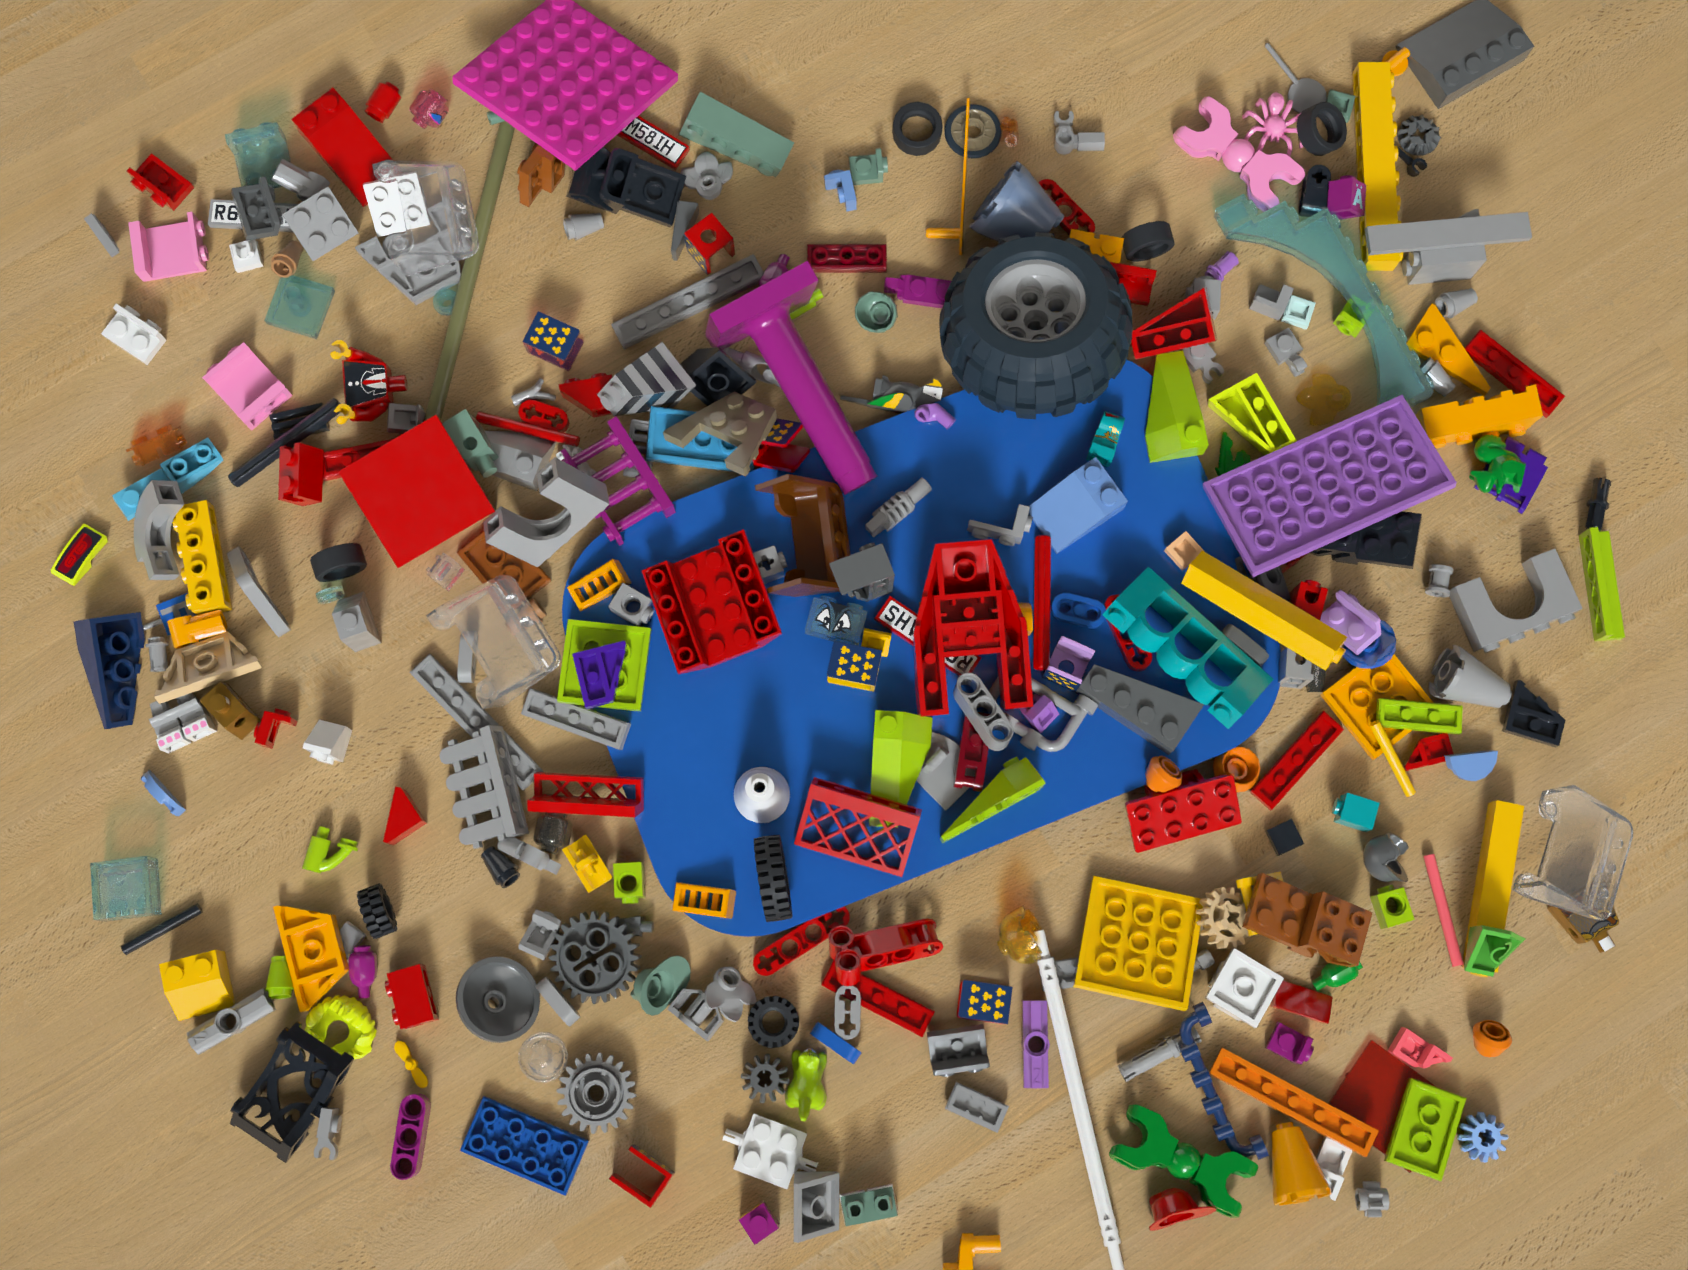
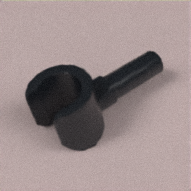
(1411, 170)

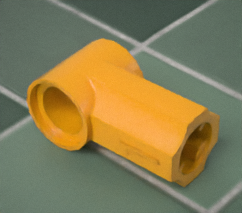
(189, 629)

